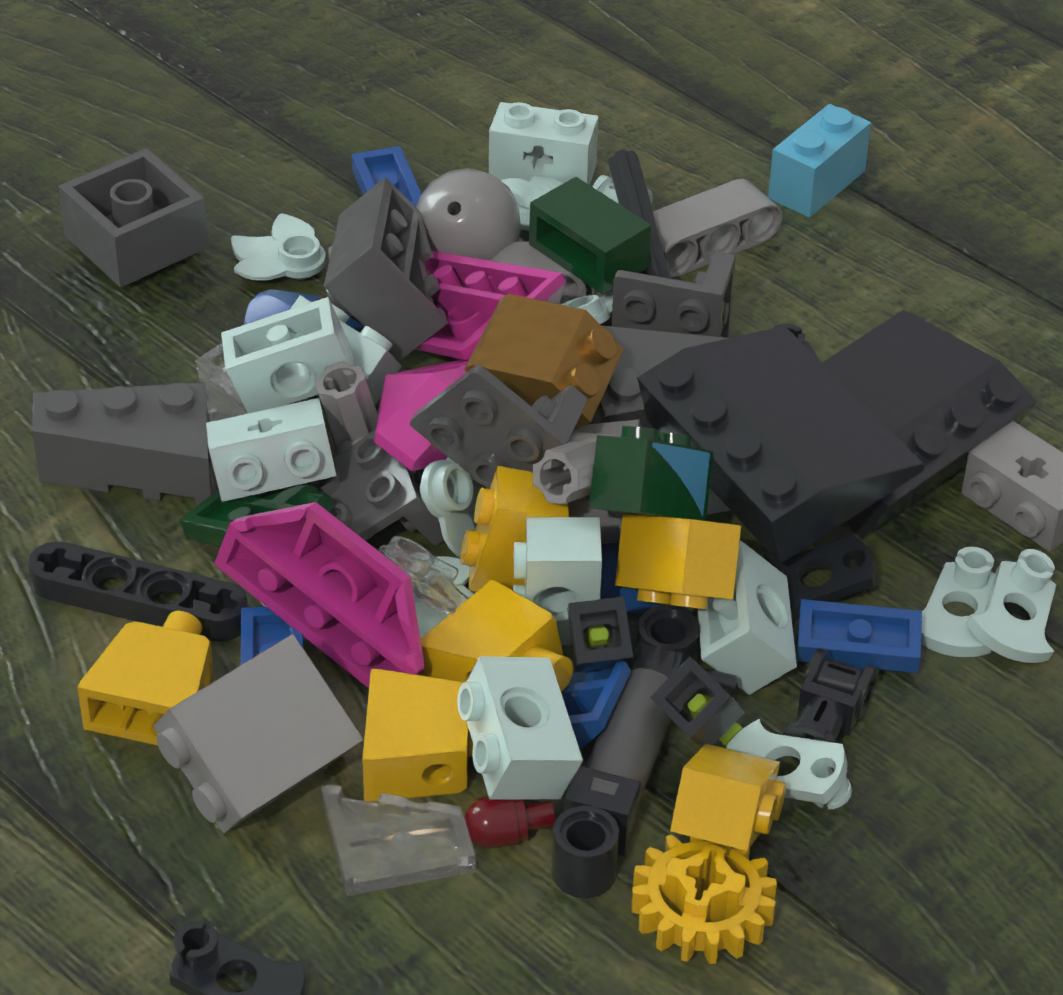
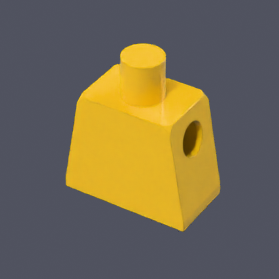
(493, 625)
(145, 676)
(414, 737)

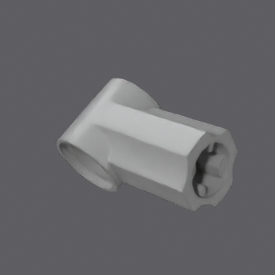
(347, 404)
(567, 469)

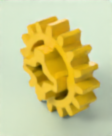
(703, 897)

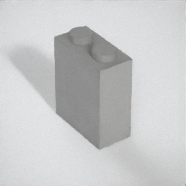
(256, 733)

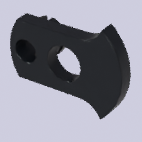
(835, 558)
(213, 955)

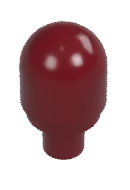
(505, 821)

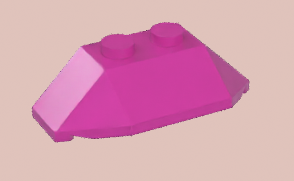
(471, 293)
(402, 397)
(327, 587)

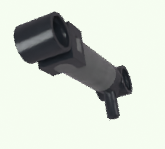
(607, 792)

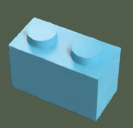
(819, 160)

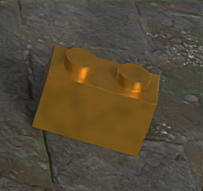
(545, 348)

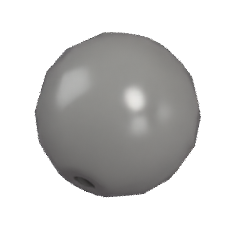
(469, 214)

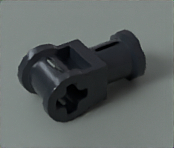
(832, 698)

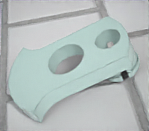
(963, 581)
(1030, 587)
(813, 777)

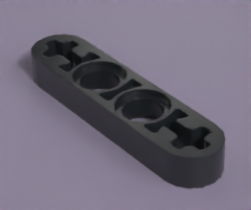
(71, 573)

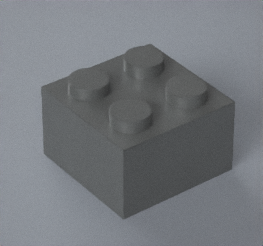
(133, 217)

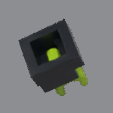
(599, 633)
(699, 705)

